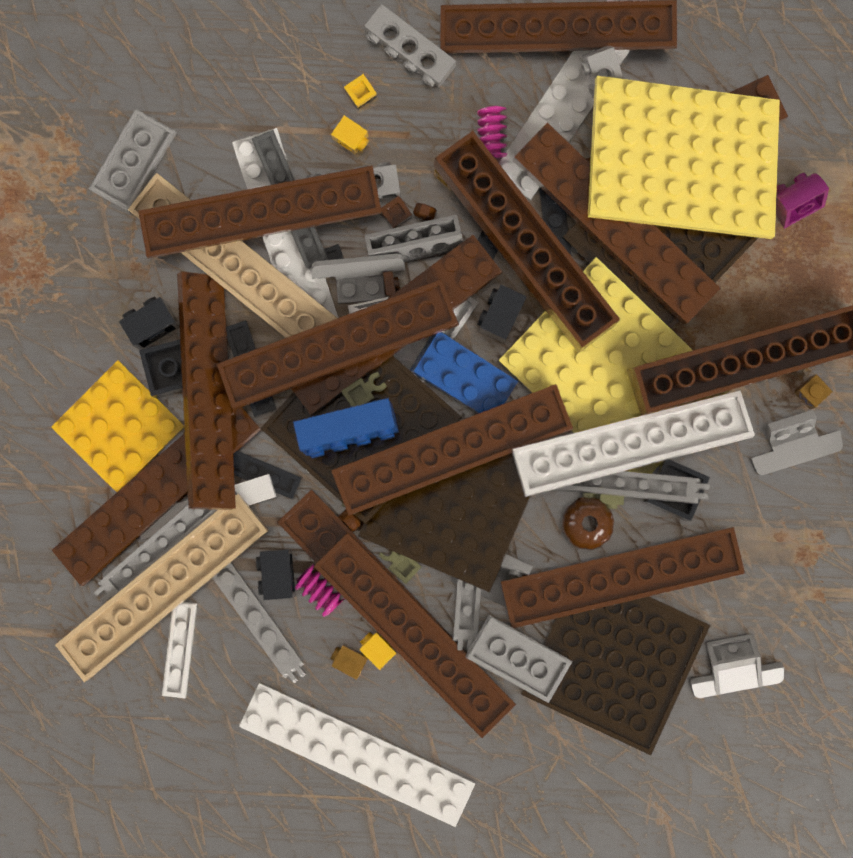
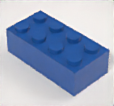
(462, 374)
(346, 427)

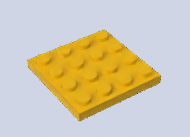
(118, 426)

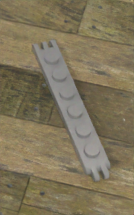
(644, 486)
(152, 550)
(466, 614)
(259, 622)

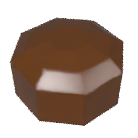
(424, 212)
(351, 521)

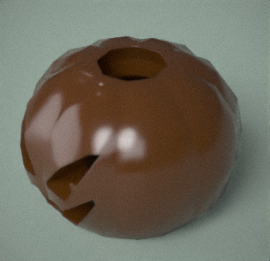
(573, 527)

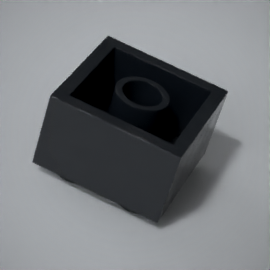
(502, 313)
(149, 322)
(163, 368)
(679, 509)
(276, 574)

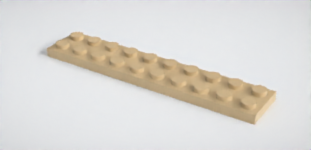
(244, 272)
(161, 588)

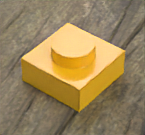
(360, 90)

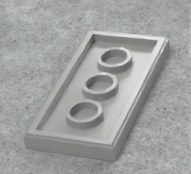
(132, 160)
(518, 658)

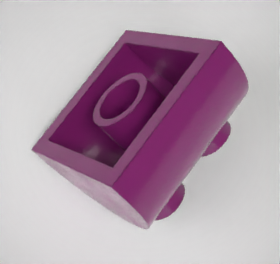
(801, 198)

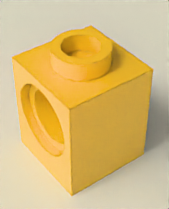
(350, 135)
(377, 649)

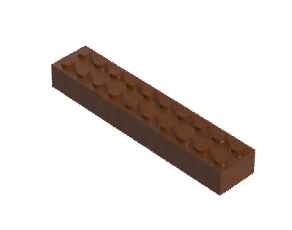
(525, 241)
(636, 246)
(743, 360)

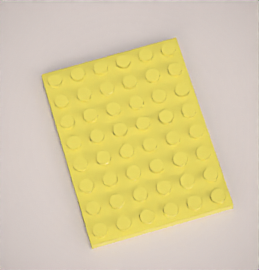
(684, 158)
(596, 379)

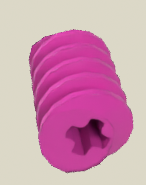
(491, 128)
(318, 591)

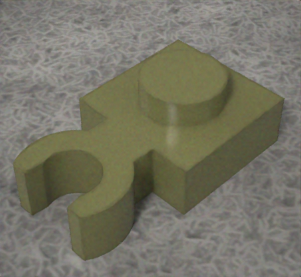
(361, 393)
(610, 500)
(402, 566)

